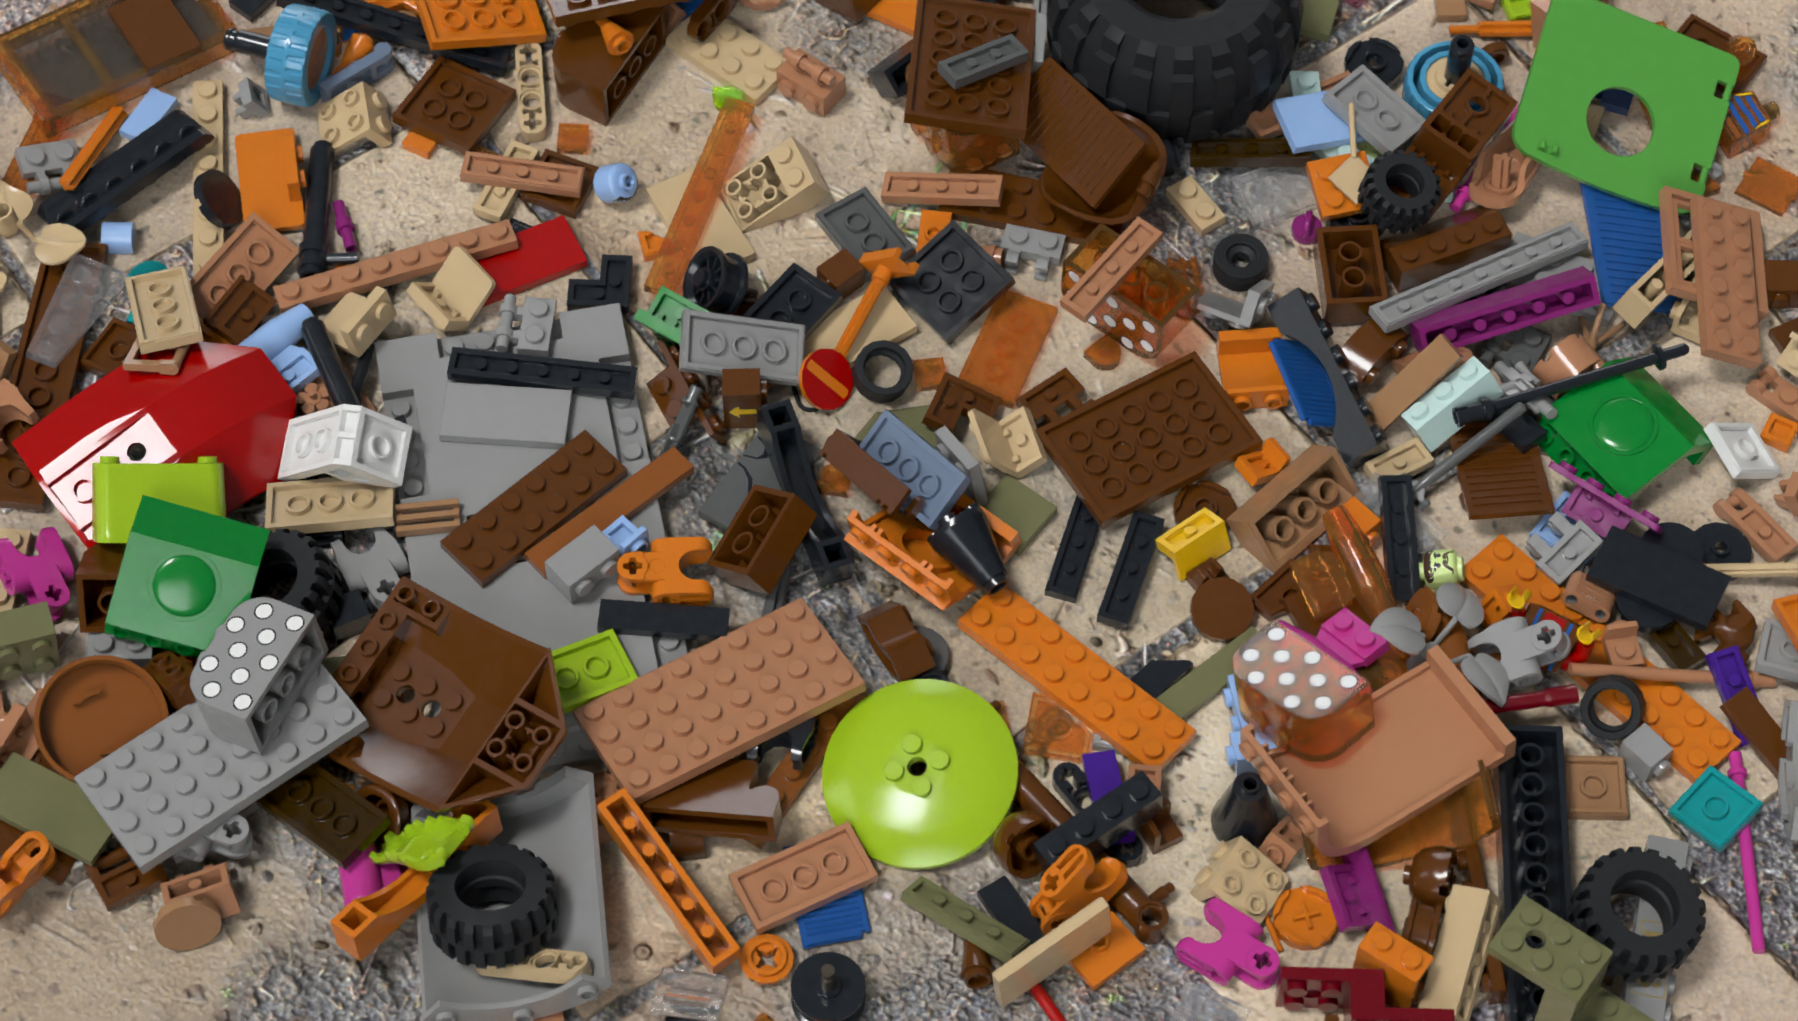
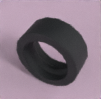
(886, 349)
(1601, 729)

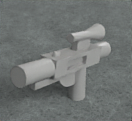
(1519, 380)

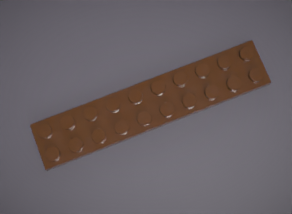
(40, 386)

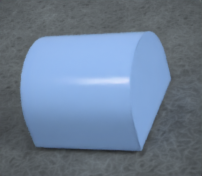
(119, 237)

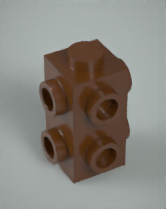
(172, 677)

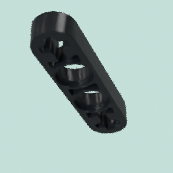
(1065, 791)

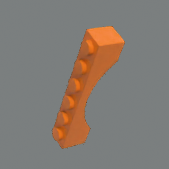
(374, 917)

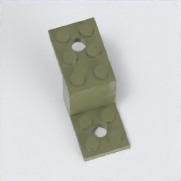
(1566, 966)

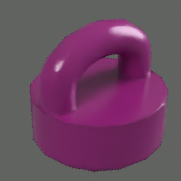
(1304, 228)

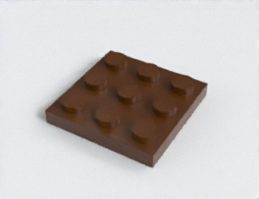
(454, 105)

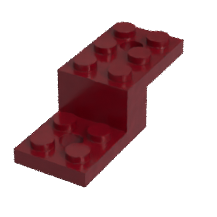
(1351, 989)

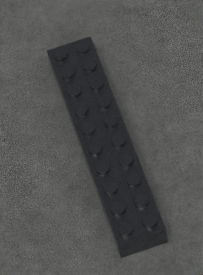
(1532, 844)

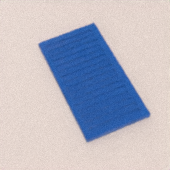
(1623, 243)

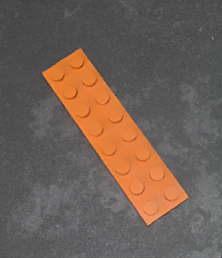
(1076, 678)

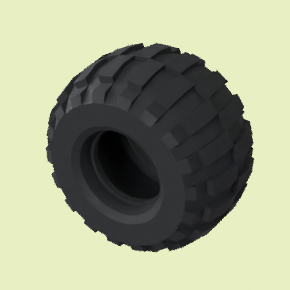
(1174, 71)

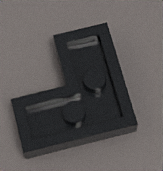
(610, 289)

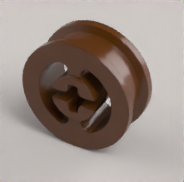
(1422, 925)

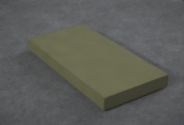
(51, 804)

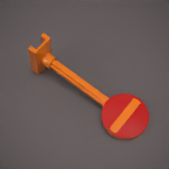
(826, 373)

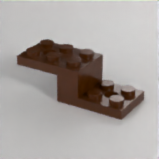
(1457, 133)

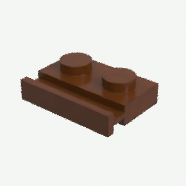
(240, 311)

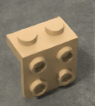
(355, 115)
(455, 292)
(359, 320)
(1008, 443)
(1241, 878)

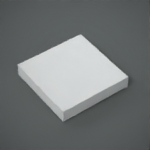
(1742, 450)

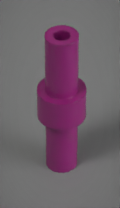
(344, 226)

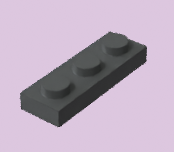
(982, 61)

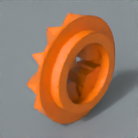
(766, 945)

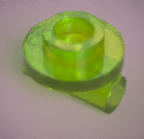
(720, 93)

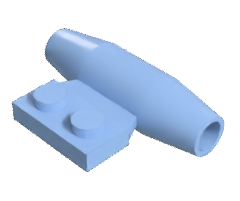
(279, 342)

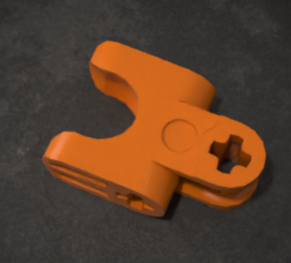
(661, 568)
(1074, 884)

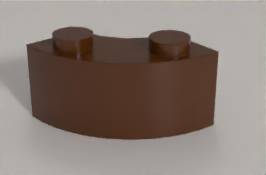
(1373, 349)
(897, 641)

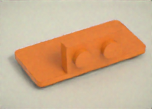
(271, 177)

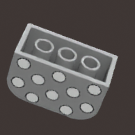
(256, 670)

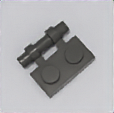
(1527, 346)

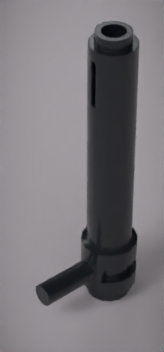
(314, 250)
(329, 364)

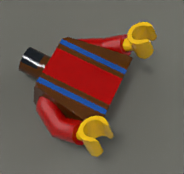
(1580, 635)

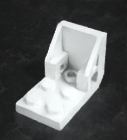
(348, 445)

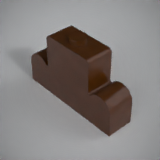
(719, 804)

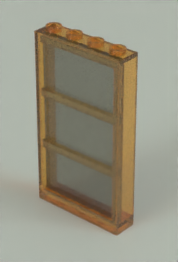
(80, 66)

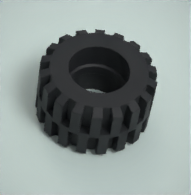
(1406, 173)

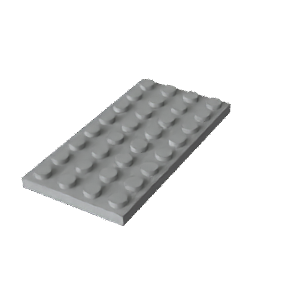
(187, 781)

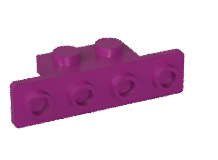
(1599, 509)
(1355, 893)

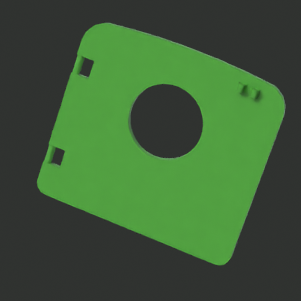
(1602, 48)

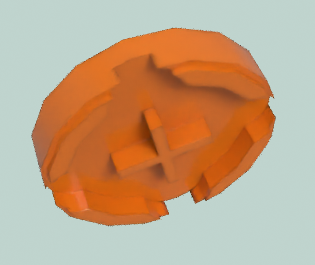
(1304, 918)

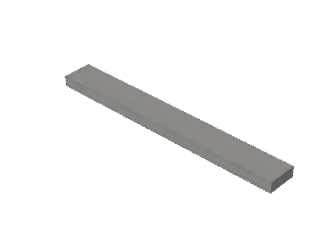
(1478, 277)

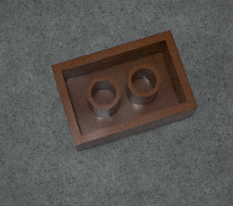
(1349, 272)
(762, 539)

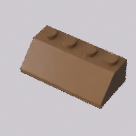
(1290, 507)

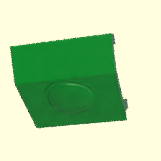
(1623, 432)
(182, 576)

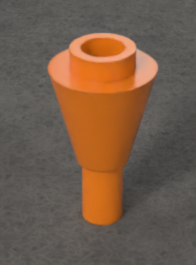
(616, 38)
(357, 48)

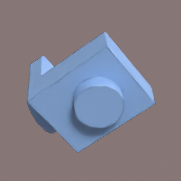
(627, 536)

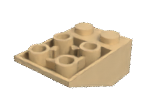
(774, 187)

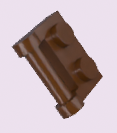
(123, 882)

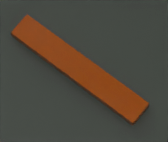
(623, 500)

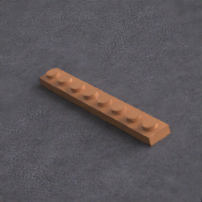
(394, 267)

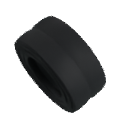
(1245, 247)

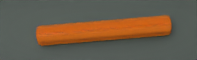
(93, 148)

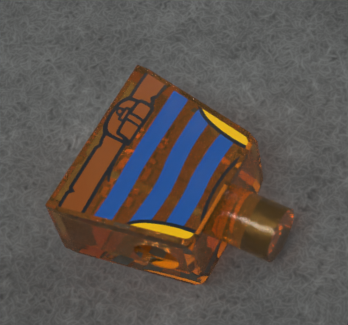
(1746, 123)

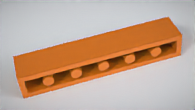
(668, 881)

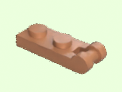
(1783, 398)
(1757, 525)

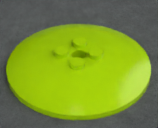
(929, 816)

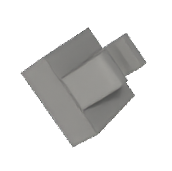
(252, 98)

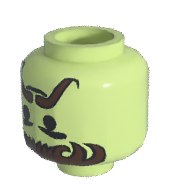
(1441, 567)

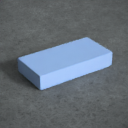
(149, 111)

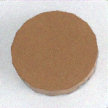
(187, 923)

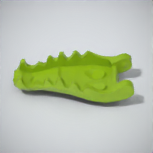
(424, 844)

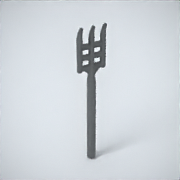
(1463, 452)

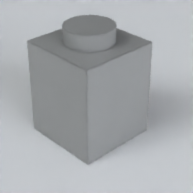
(1646, 753)

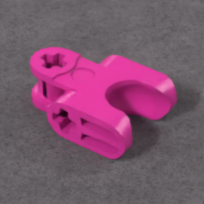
(38, 576)
(1235, 953)

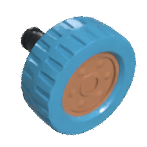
(295, 54)

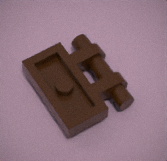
(1052, 396)

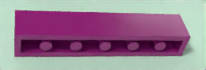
(1509, 309)

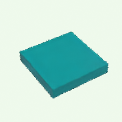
(1715, 809)

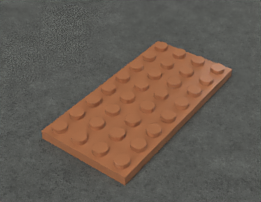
(718, 701)

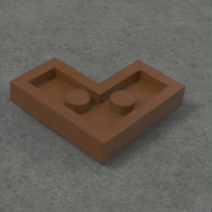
(956, 398)

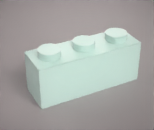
(1432, 414)

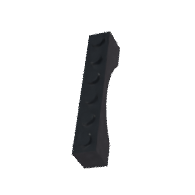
(1354, 428)
(787, 453)

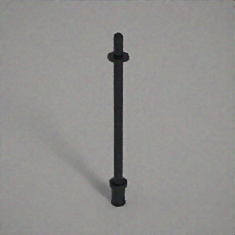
(1486, 408)

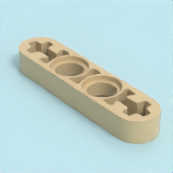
(531, 91)
(564, 967)

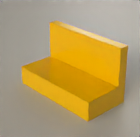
(1194, 541)

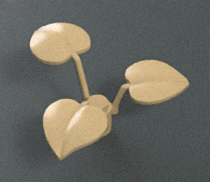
(57, 242)

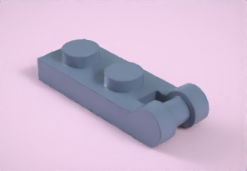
(367, 69)

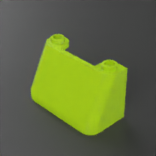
(120, 487)

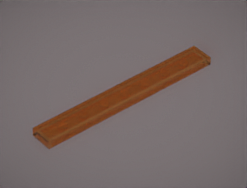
(700, 196)

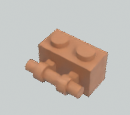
(810, 81)
(209, 883)

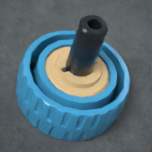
(1440, 67)

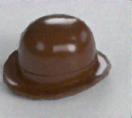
(390, 804)

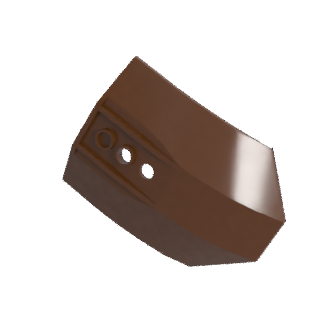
(494, 692)

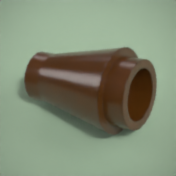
(976, 967)

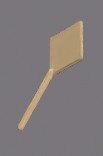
(1352, 171)

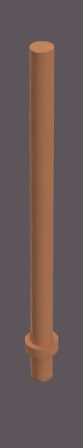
(1660, 674)

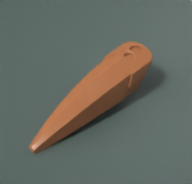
(1501, 173)

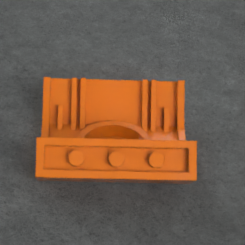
(909, 557)

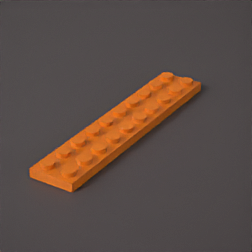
(1675, 716)

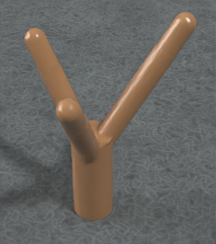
(1591, 338)

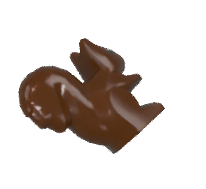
(1730, 630)

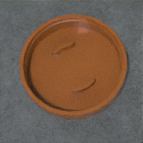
(93, 711)

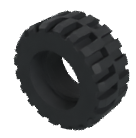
(317, 578)
(1660, 885)
(499, 934)

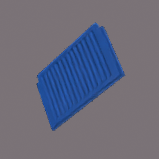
(1306, 382)
(834, 922)

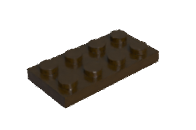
(326, 814)

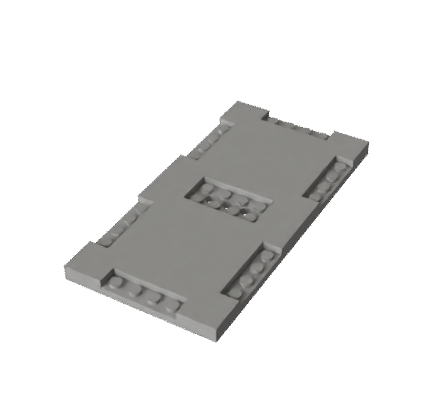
(519, 599)

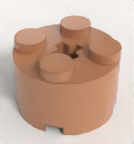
(1567, 359)

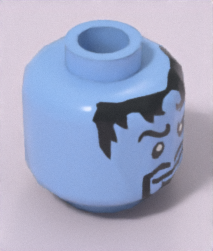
(615, 183)

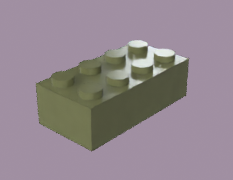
(27, 641)

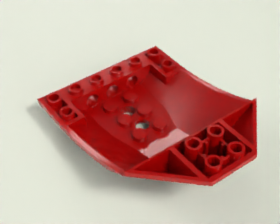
(218, 404)

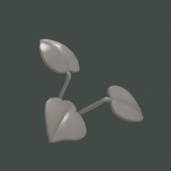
(1404, 628)

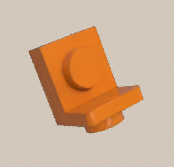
(1496, 605)

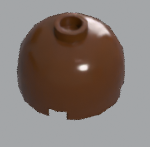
(1015, 840)
(1430, 875)

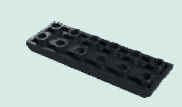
(127, 171)

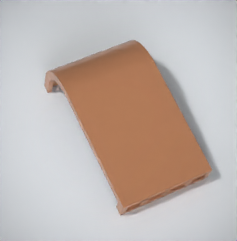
(1419, 752)

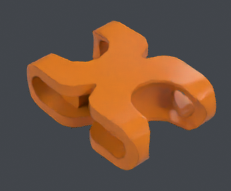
(21, 870)

